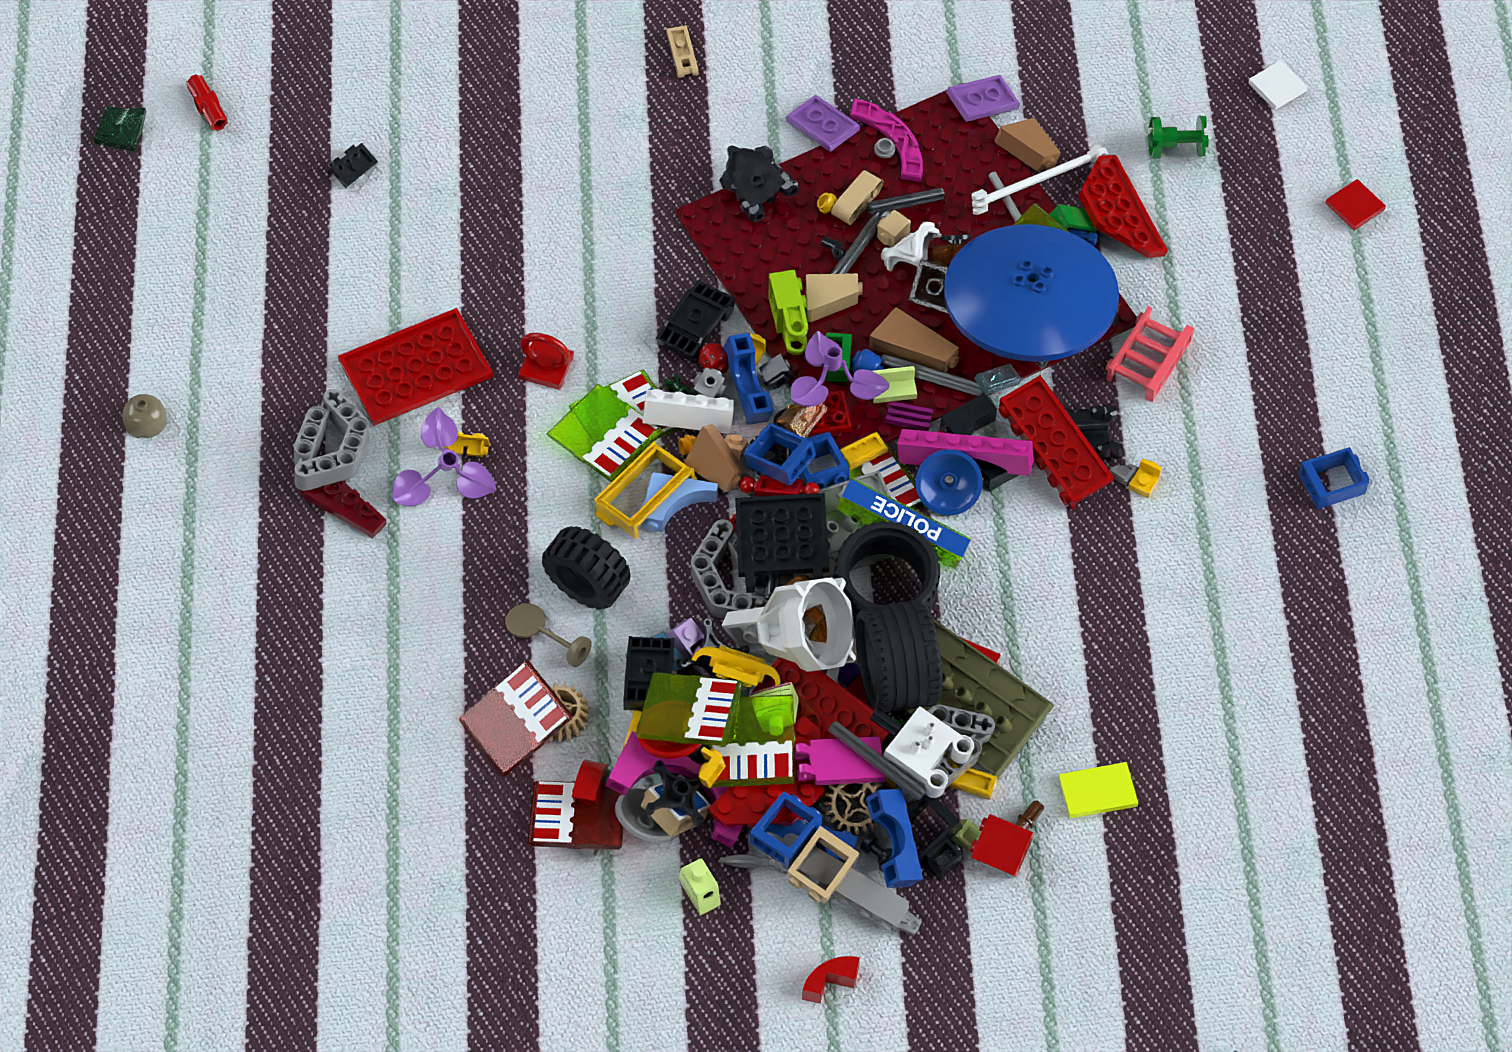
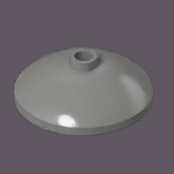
(637, 821)

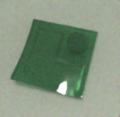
(121, 128)

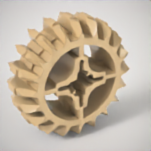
(577, 707)
(844, 819)

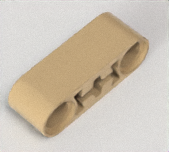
(856, 197)

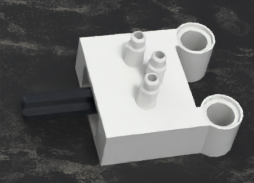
(921, 746)

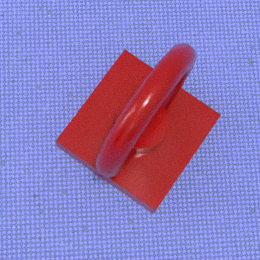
(545, 360)

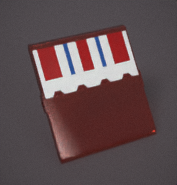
(515, 718)
(573, 824)

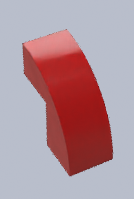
(589, 782)
(837, 971)

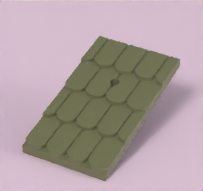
(986, 688)

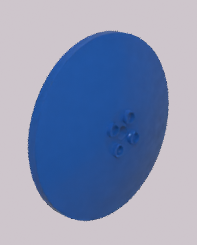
(1028, 320)

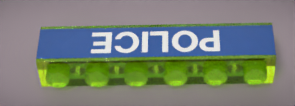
(873, 506)

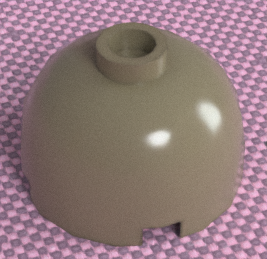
(144, 416)

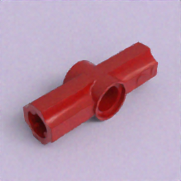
(206, 102)

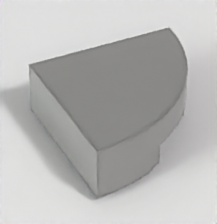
(1124, 473)

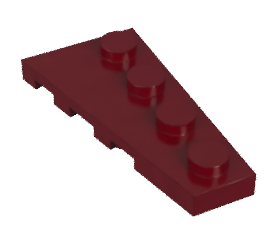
(347, 506)

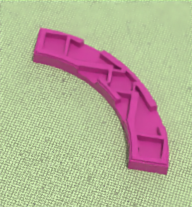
(897, 132)

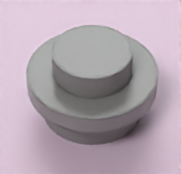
(884, 148)

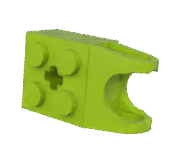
(789, 309)

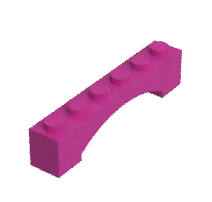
(1010, 454)

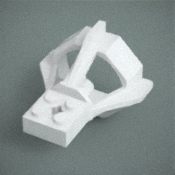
(781, 630)

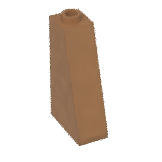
(914, 342)

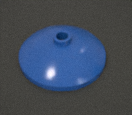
(954, 496)

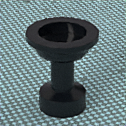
(870, 844)

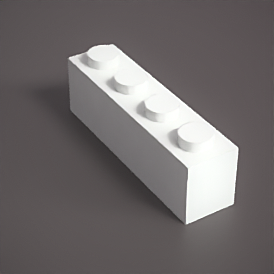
(687, 410)

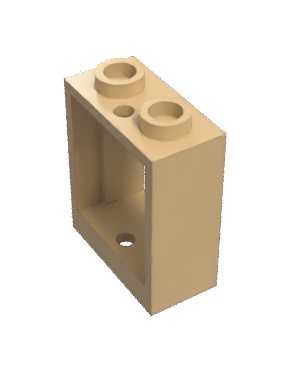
(835, 845)

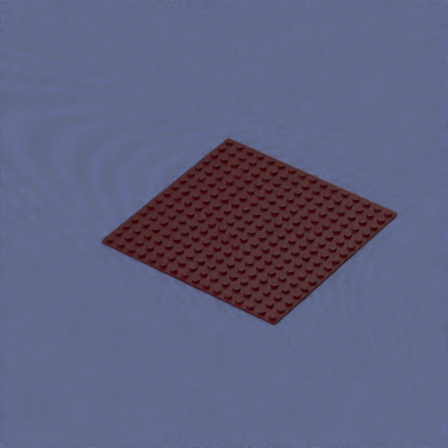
(789, 237)

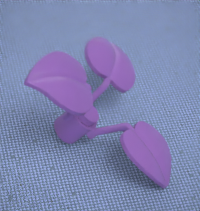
(823, 351)
(473, 480)

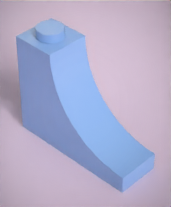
(688, 493)

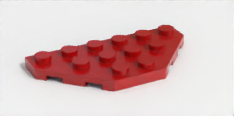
(1118, 209)
(749, 803)

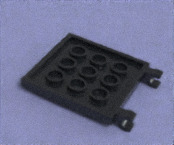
(781, 536)

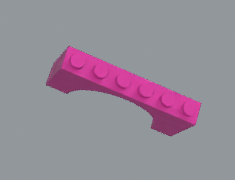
(636, 764)

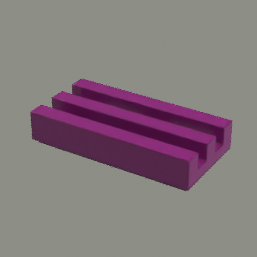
(909, 412)

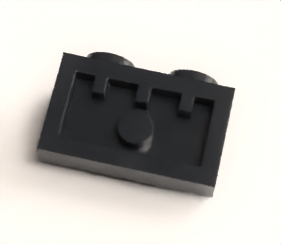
(352, 165)

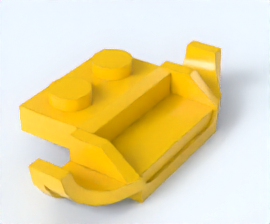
(737, 665)

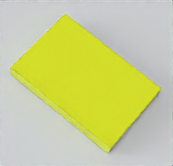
(1098, 790)

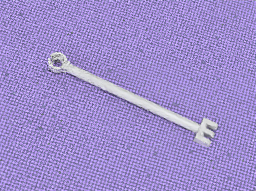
(981, 198)

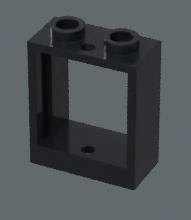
(936, 805)

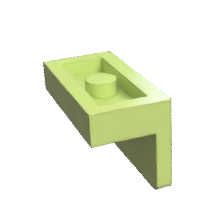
(901, 384)

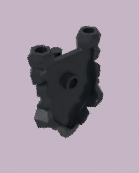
(755, 179)
(1094, 426)

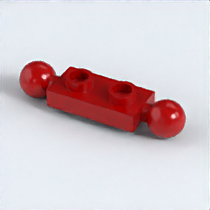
(771, 487)

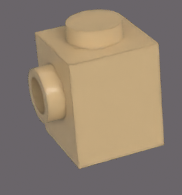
(893, 228)

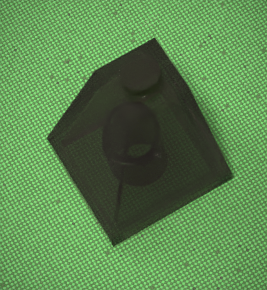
(930, 285)

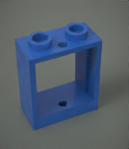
(824, 445)
(802, 454)
(1314, 486)
(775, 848)

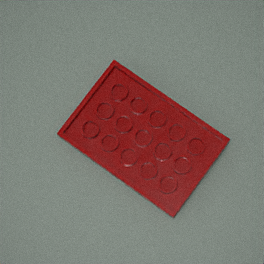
(415, 366)
(824, 703)

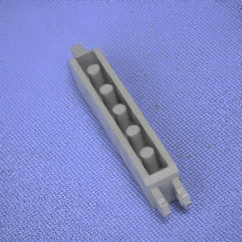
(856, 890)

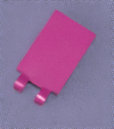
(836, 763)

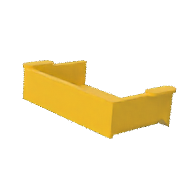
(612, 516)

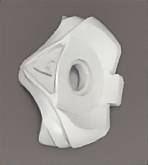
(912, 247)

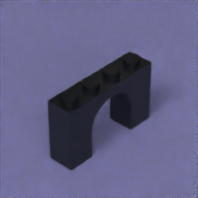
(966, 421)

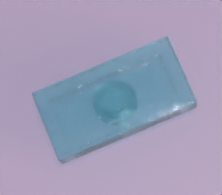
(998, 379)

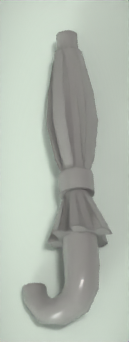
(748, 861)

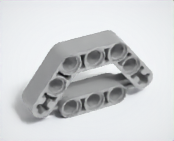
(319, 471)
(709, 574)
(950, 716)

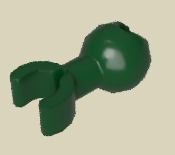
(677, 387)

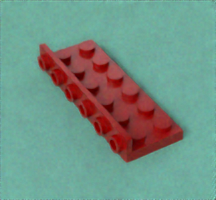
(1056, 441)

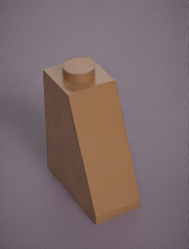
(1029, 144)
(714, 459)

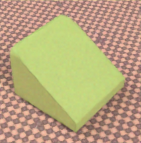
(967, 834)

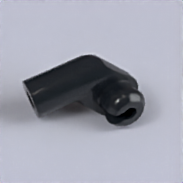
(836, 247)

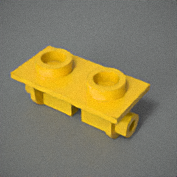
(475, 443)

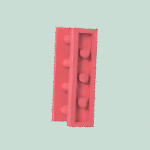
(1162, 370)

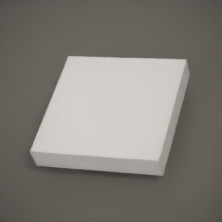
(1277, 85)

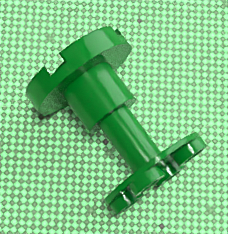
(1168, 137)

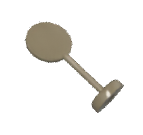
(529, 619)

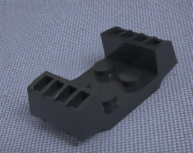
(694, 320)
(644, 659)

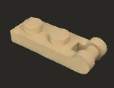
(682, 51)

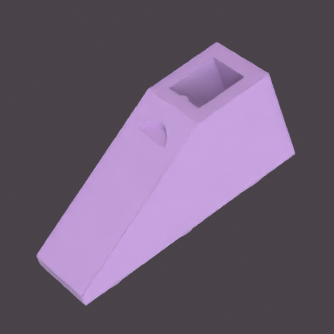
(688, 640)

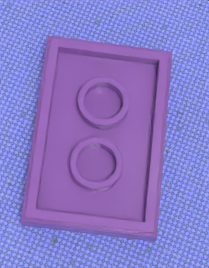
(983, 98)
(822, 123)

